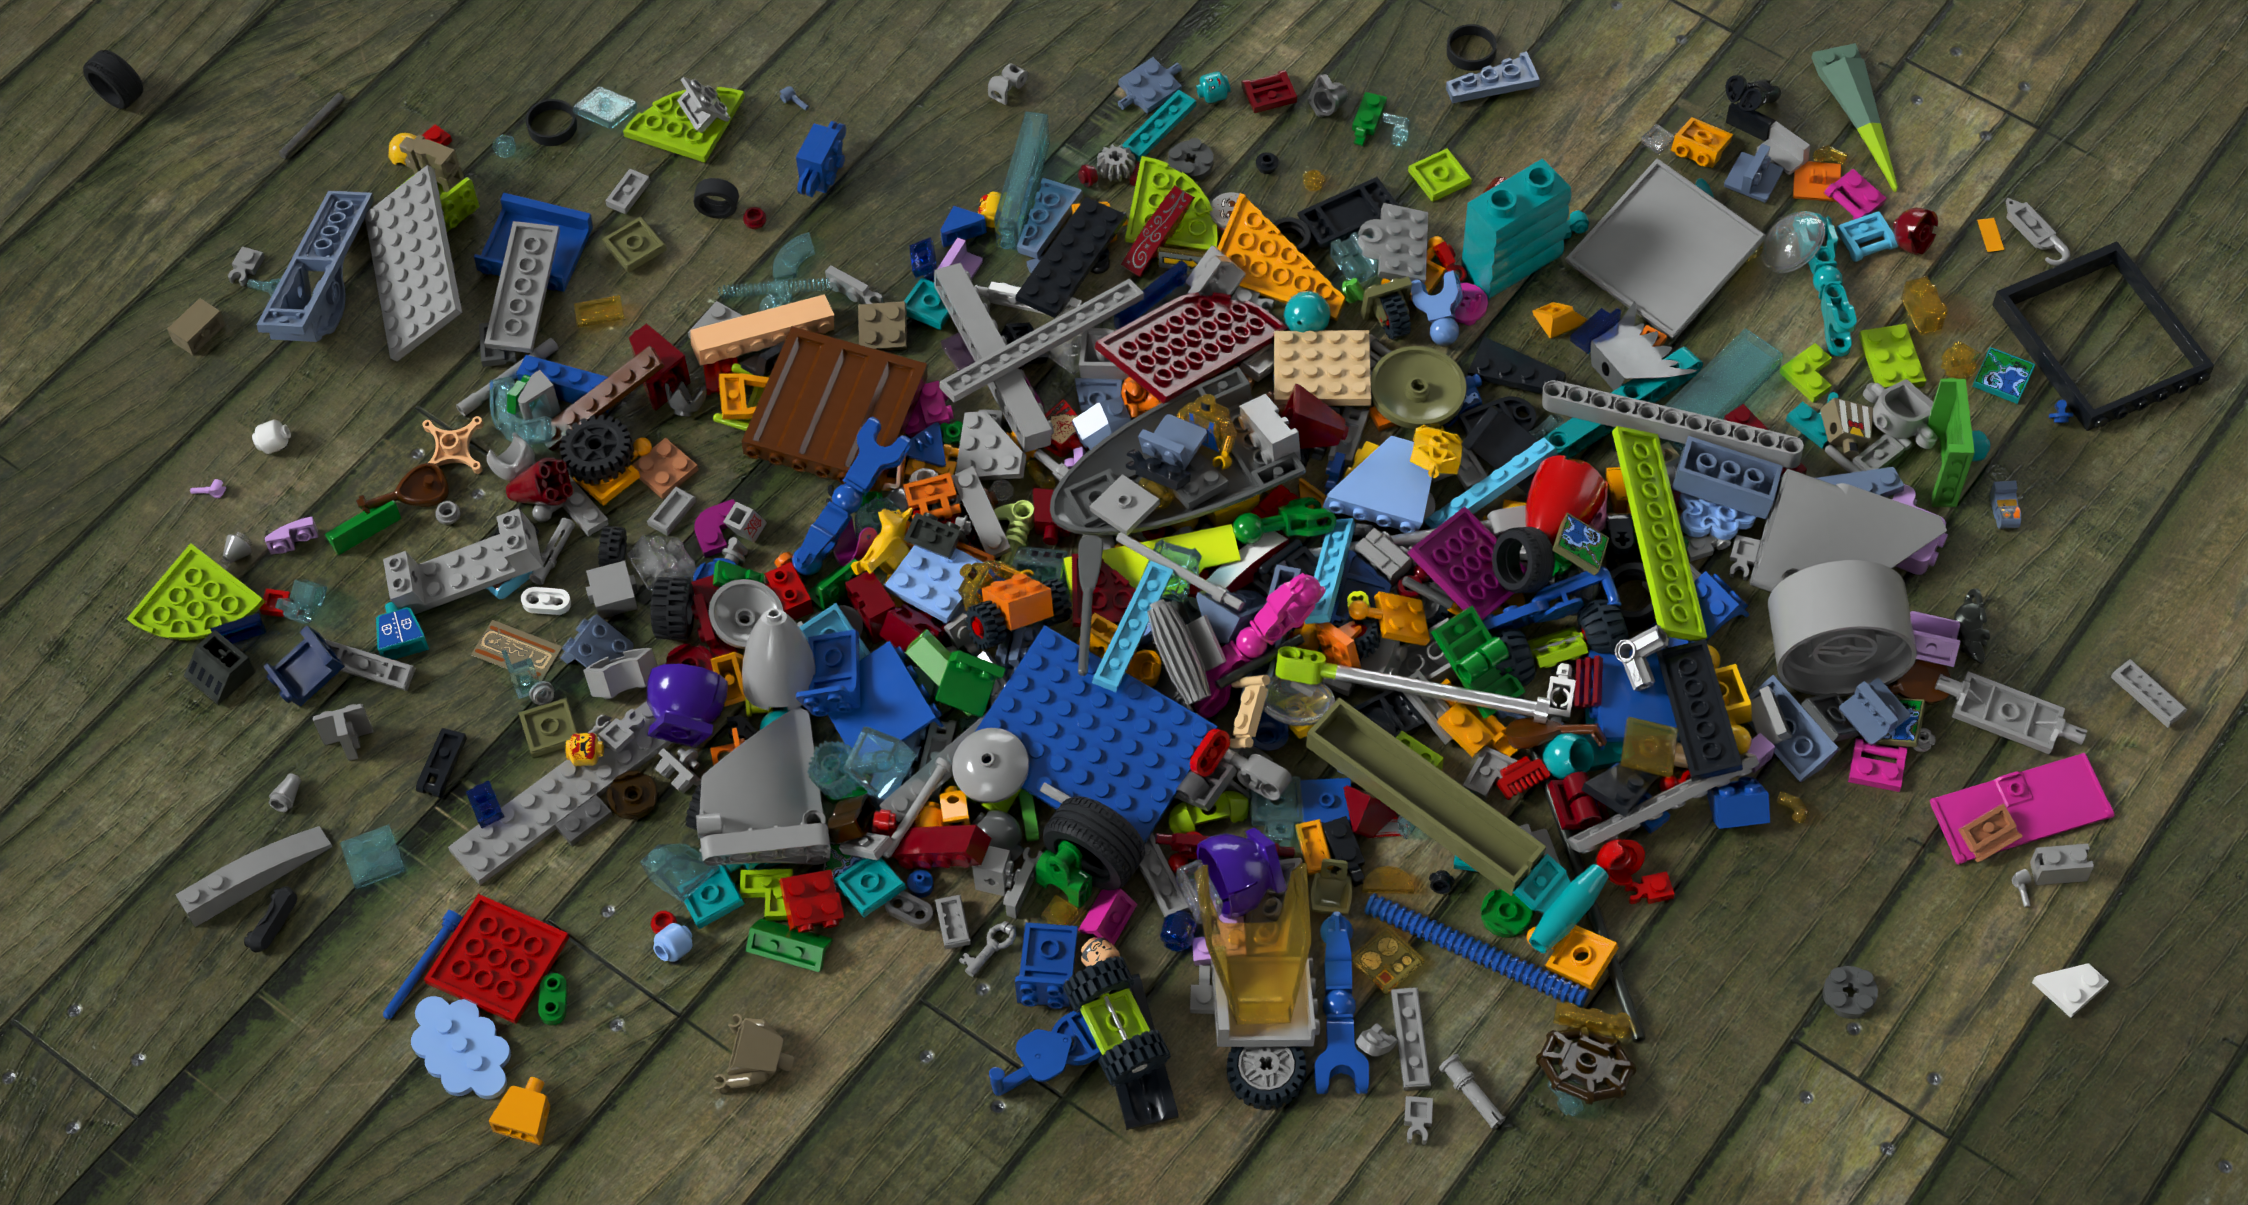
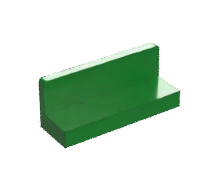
(362, 527)
(781, 944)

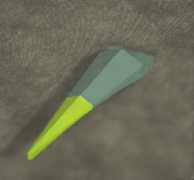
(1848, 81)

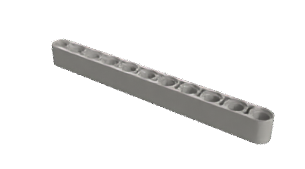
(1670, 422)

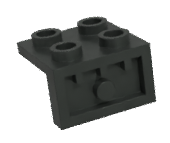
(934, 535)

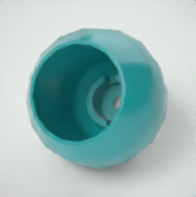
(1307, 312)
(1568, 755)

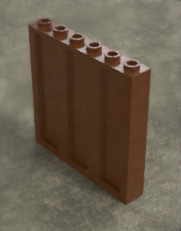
(822, 399)

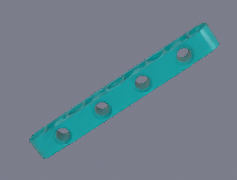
(1579, 434)

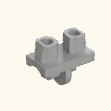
(670, 763)

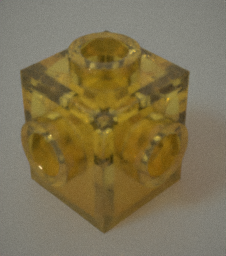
(1966, 356)

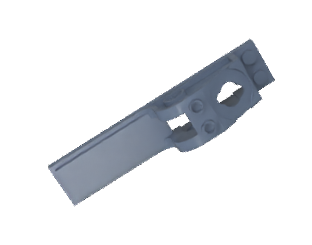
(291, 310)

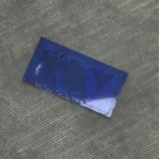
(241, 628)

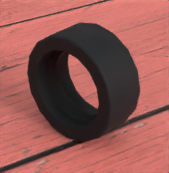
(719, 188)
(1298, 227)

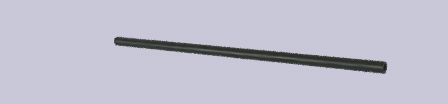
(1594, 913)

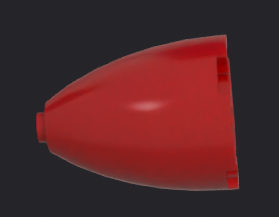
(1563, 488)

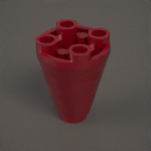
(541, 484)

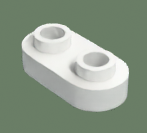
(547, 599)

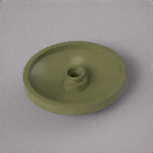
(1418, 387)

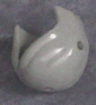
(513, 461)

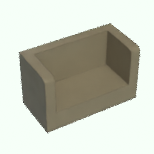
(196, 326)

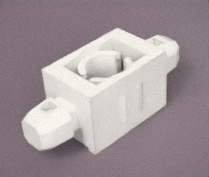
(1561, 682)

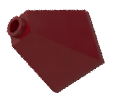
(1314, 420)

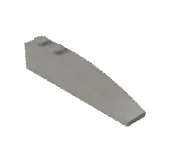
(250, 874)

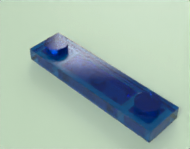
(1157, 290)

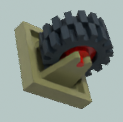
(1389, 305)

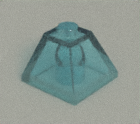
(878, 761)
(677, 869)

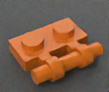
(932, 491)

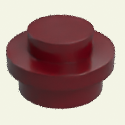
(1087, 175)
(754, 218)

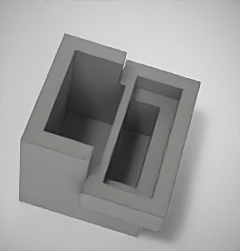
(612, 589)

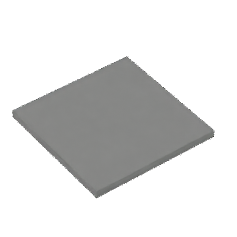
(1665, 248)

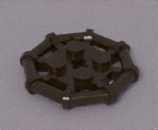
(1590, 1047)

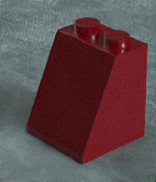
(673, 360)

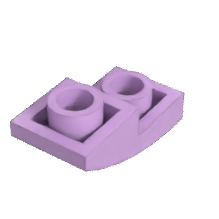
(284, 537)

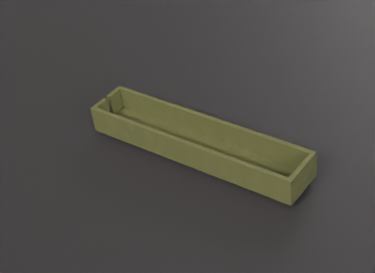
(1425, 796)

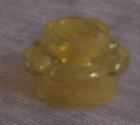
(1313, 184)

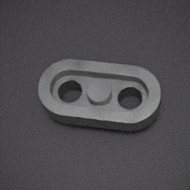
(910, 909)

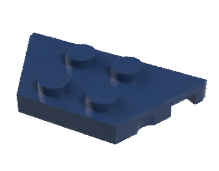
(1357, 577)

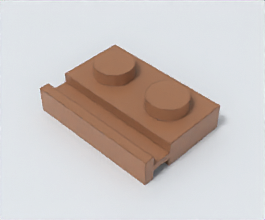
(1990, 832)

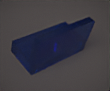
(1594, 327)

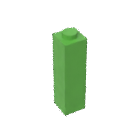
(930, 656)

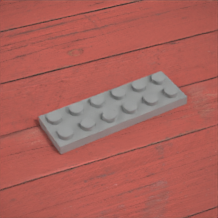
(522, 287)

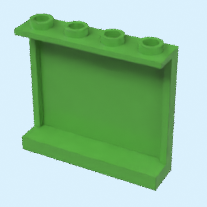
(1952, 425)

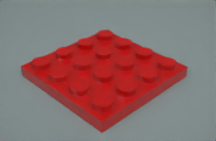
(497, 958)

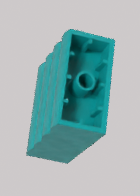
(1515, 228)

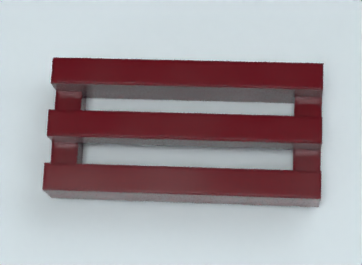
(1585, 683)

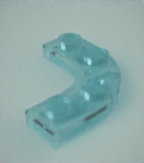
(532, 430)

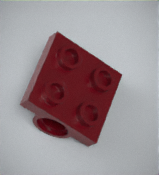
(1573, 806)

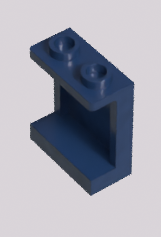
(304, 668)

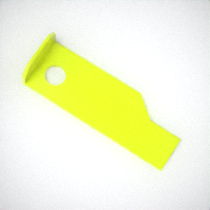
(1214, 544)

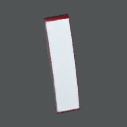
(1241, 573)

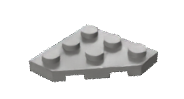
(988, 449)

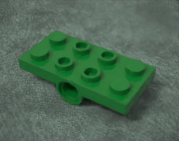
(1475, 655)

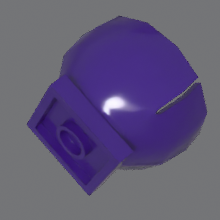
(684, 702)
(1241, 869)

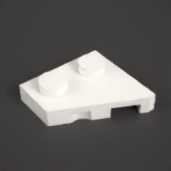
(2071, 987)

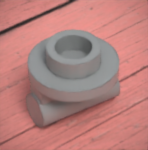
(735, 551)

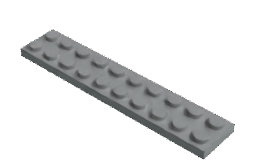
(548, 801)

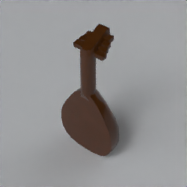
(421, 487)
(1921, 682)
(1527, 734)

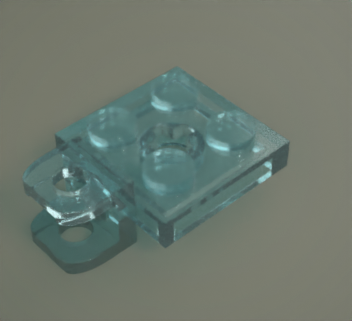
(1281, 818)

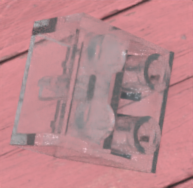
(661, 558)

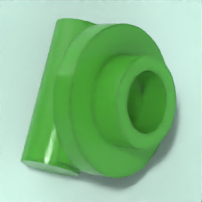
(1352, 290)

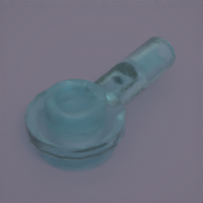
(264, 286)

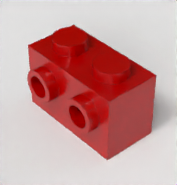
(790, 591)

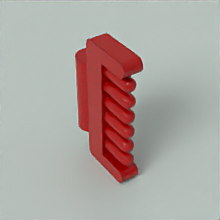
(1517, 772)

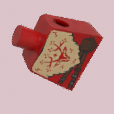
(1064, 436)

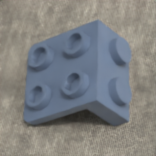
(1173, 441)
(595, 642)

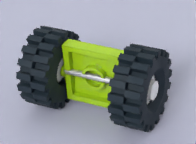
(1116, 1021)

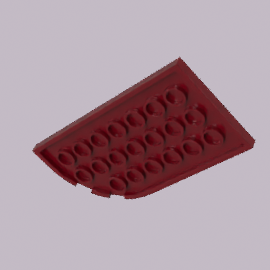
(1188, 341)

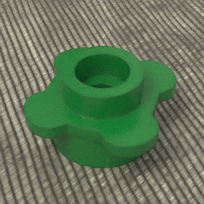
(948, 438)

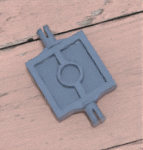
(1149, 85)

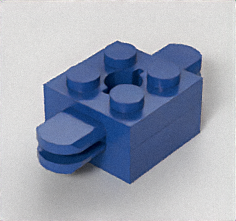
(820, 158)

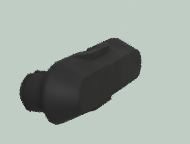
(267, 928)

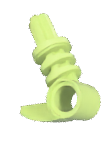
(1018, 527)

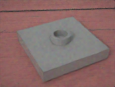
(1124, 505)

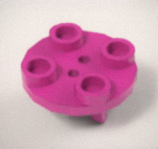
(1474, 307)

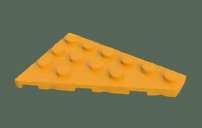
(1271, 261)

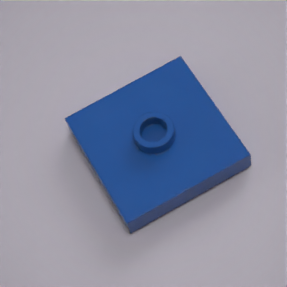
(1325, 799)

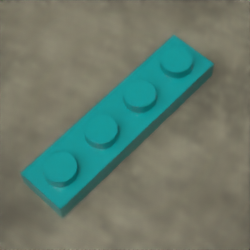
(1160, 124)

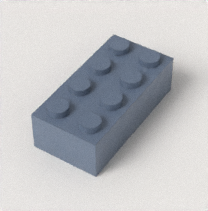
(1727, 477)

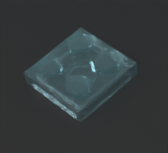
(372, 856)

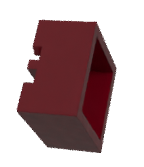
(871, 601)
(907, 623)

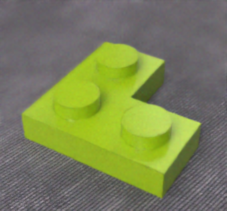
(1804, 375)
(766, 884)

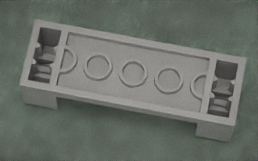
(465, 569)

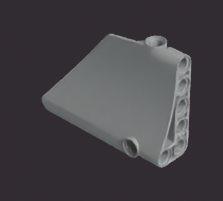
(762, 800)

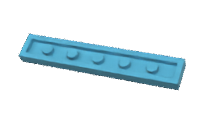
(1496, 483)
(1331, 568)
(1132, 627)

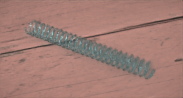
(773, 287)

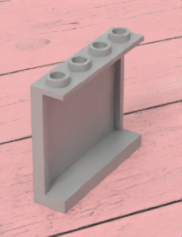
(1297, 1033)

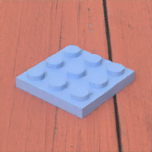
(930, 581)

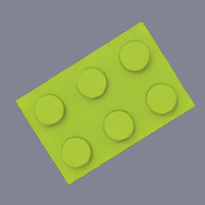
(1892, 356)

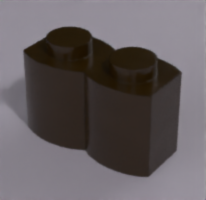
(851, 818)

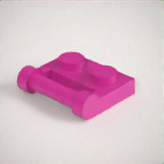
(1857, 190)
(1877, 772)

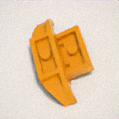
(1473, 731)

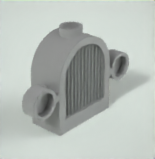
(1902, 411)

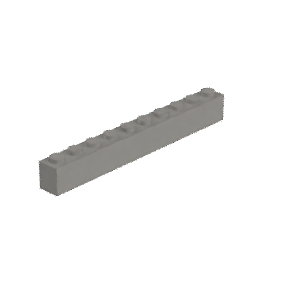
(982, 338)

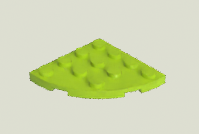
(670, 129)
(1152, 185)
(193, 599)

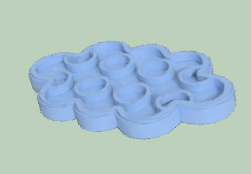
(1706, 517)
(460, 1047)

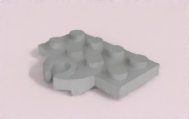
(1397, 242)

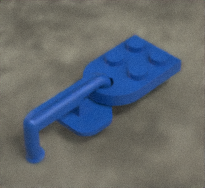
(1539, 608)
(1047, 1053)

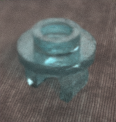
(504, 146)

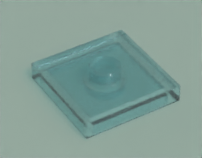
(605, 107)

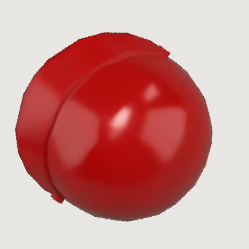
(1621, 860)

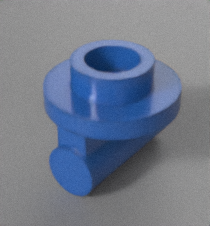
(2061, 416)

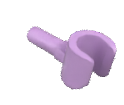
(216, 489)

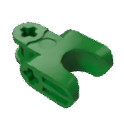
(1065, 872)

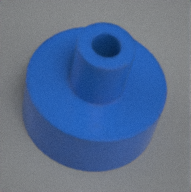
(920, 883)

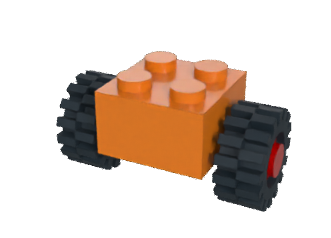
(1015, 605)

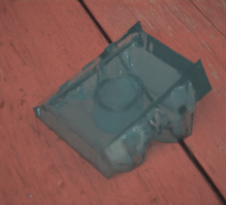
(1187, 558)

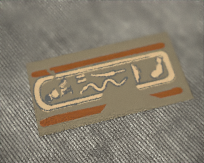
(518, 646)

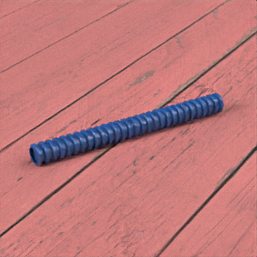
(1476, 950)

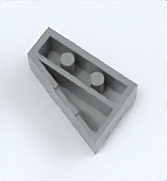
(1268, 429)

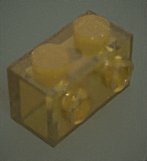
(1924, 305)

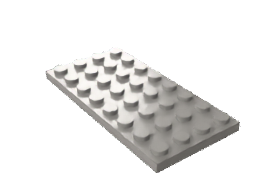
(412, 263)

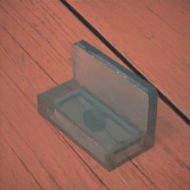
(522, 675)

